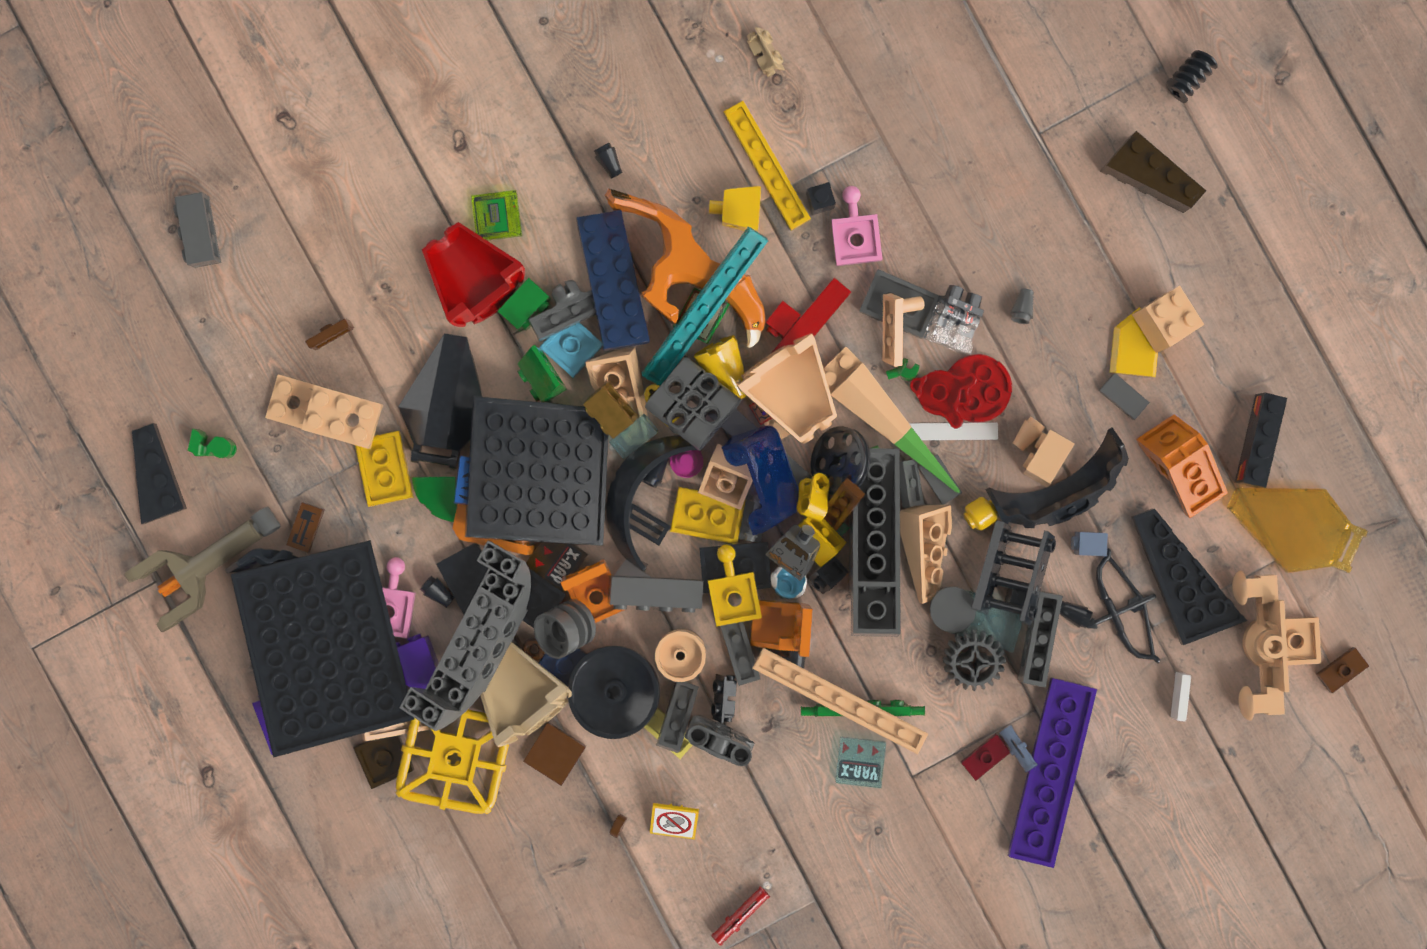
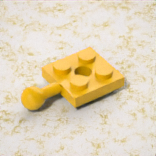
(742, 584)

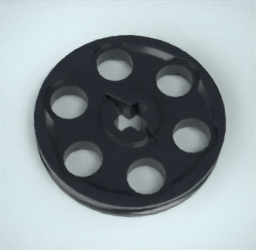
(847, 454)

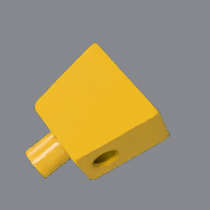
(739, 208)

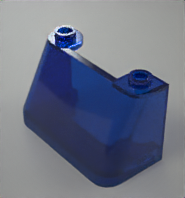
(770, 473)

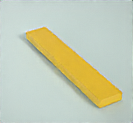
(766, 165)

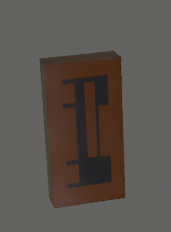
(305, 527)

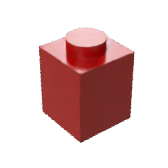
(782, 320)

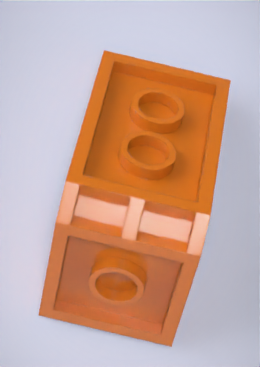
(1186, 462)
(520, 547)
(783, 626)

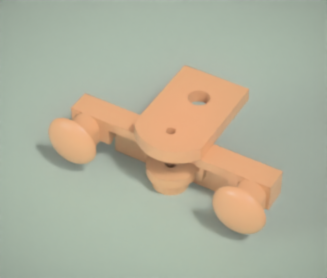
(1269, 646)

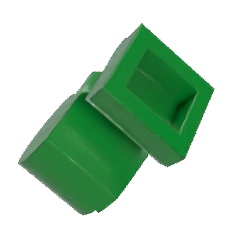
(218, 446)

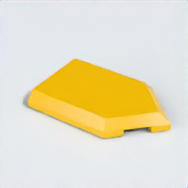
(1131, 350)

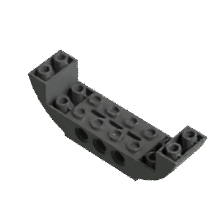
(477, 643)

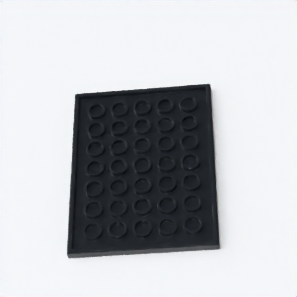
(321, 647)

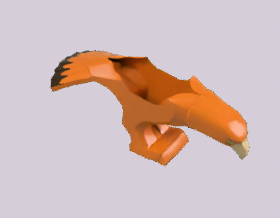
(687, 263)

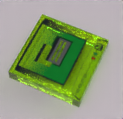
(497, 215)

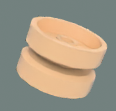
(680, 641)

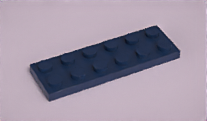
(612, 280)

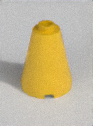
(724, 362)

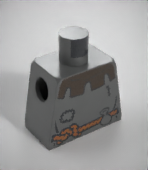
(796, 550)

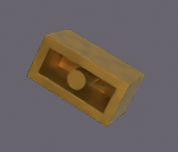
(610, 410)

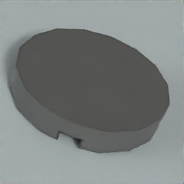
(952, 609)

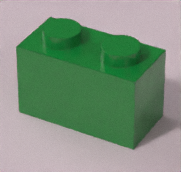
(524, 305)

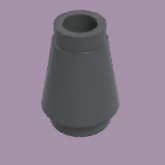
(1023, 307)

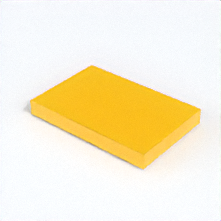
(384, 470)
(705, 517)

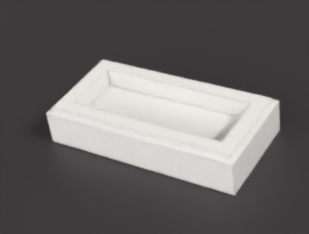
(1180, 696)

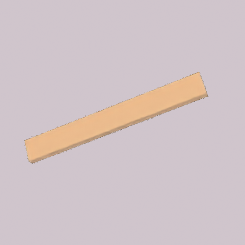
(840, 700)

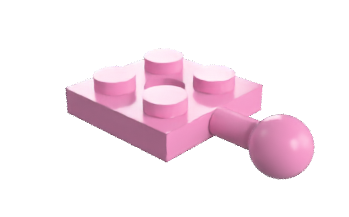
(864, 226)
(400, 600)

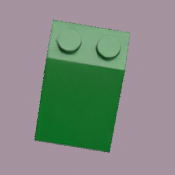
(541, 375)

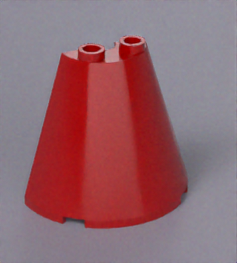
(471, 275)

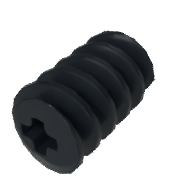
(1190, 73)

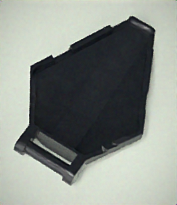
(440, 401)

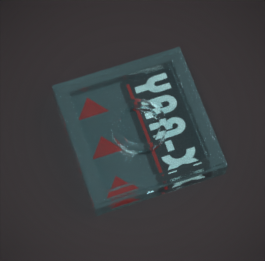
(860, 762)

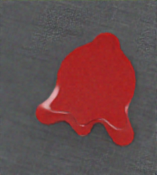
(943, 393)

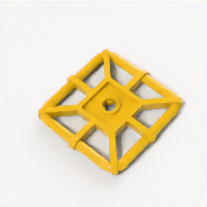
(441, 768)

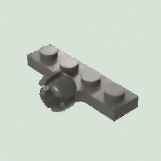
(570, 309)

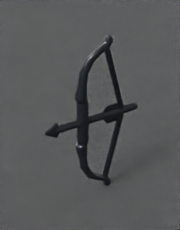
(1134, 604)

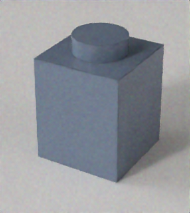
(1089, 543)

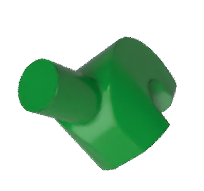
(902, 371)

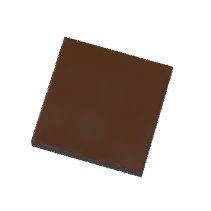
(554, 753)

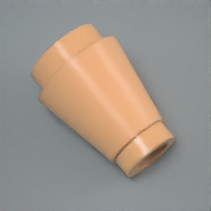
(1028, 433)

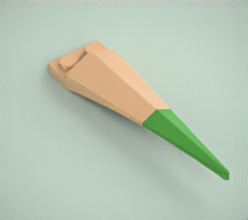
(861, 394)

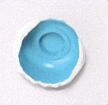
(786, 584)

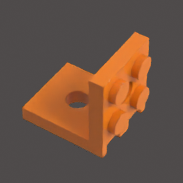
(584, 582)

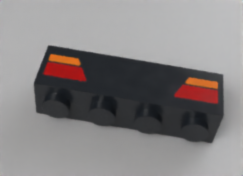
(1260, 440)

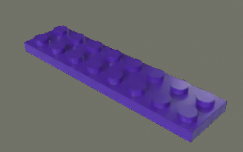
(1052, 781)

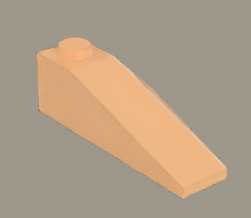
(623, 373)

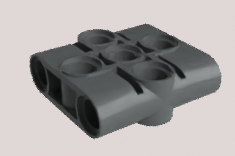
(716, 401)
(719, 740)

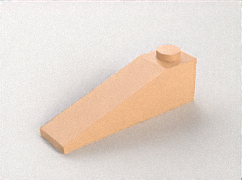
(924, 539)

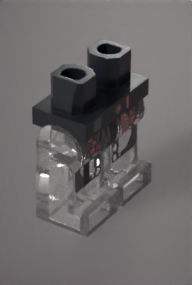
(954, 320)

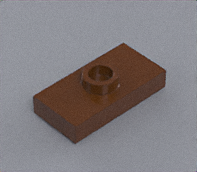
(329, 333)
(1342, 670)

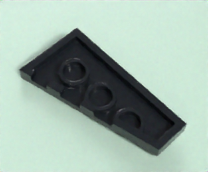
(156, 481)

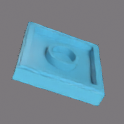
(572, 348)

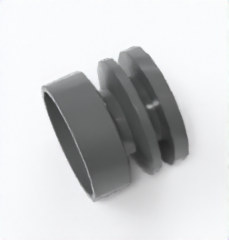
(564, 628)

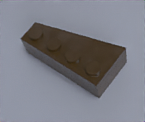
(1153, 173)

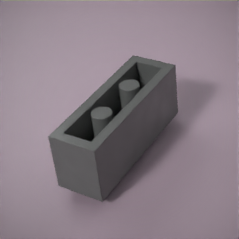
(197, 230)

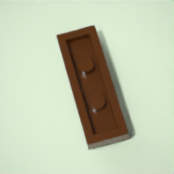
(843, 503)

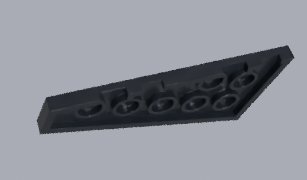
(1188, 590)

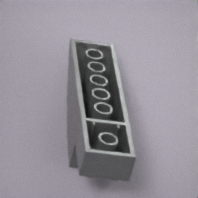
(876, 549)

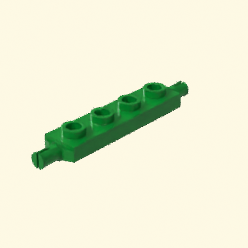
(895, 708)

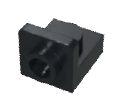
(828, 575)

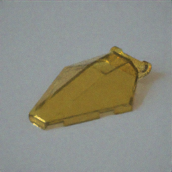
(1298, 527)

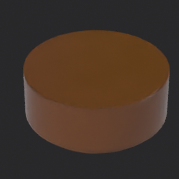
(618, 825)

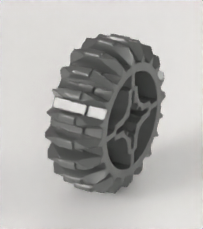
(983, 660)

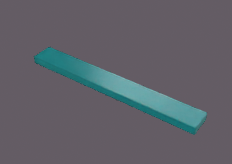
(705, 306)

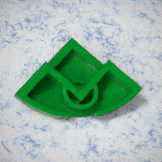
(437, 495)

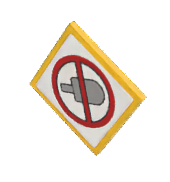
(674, 821)

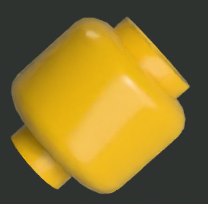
(980, 513)

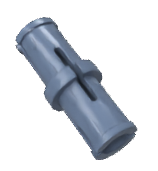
(1009, 736)

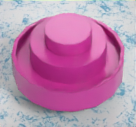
(687, 463)

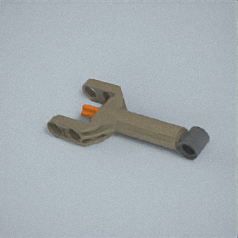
(191, 571)

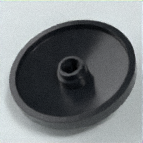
(613, 692)

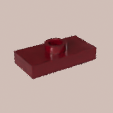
(985, 757)

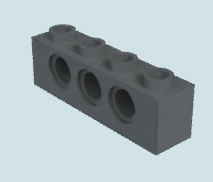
(1040, 641)

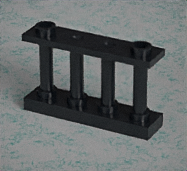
(991, 578)

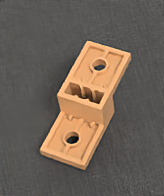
(324, 411)

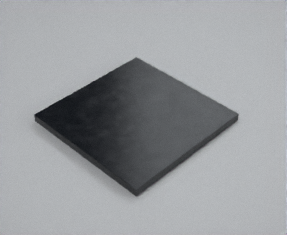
(536, 473)

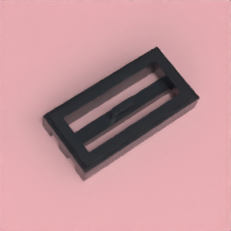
(662, 533)

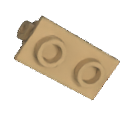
(762, 43)

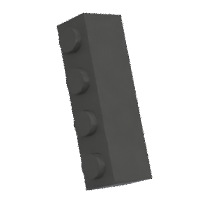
(655, 592)

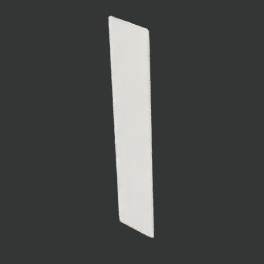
(967, 431)

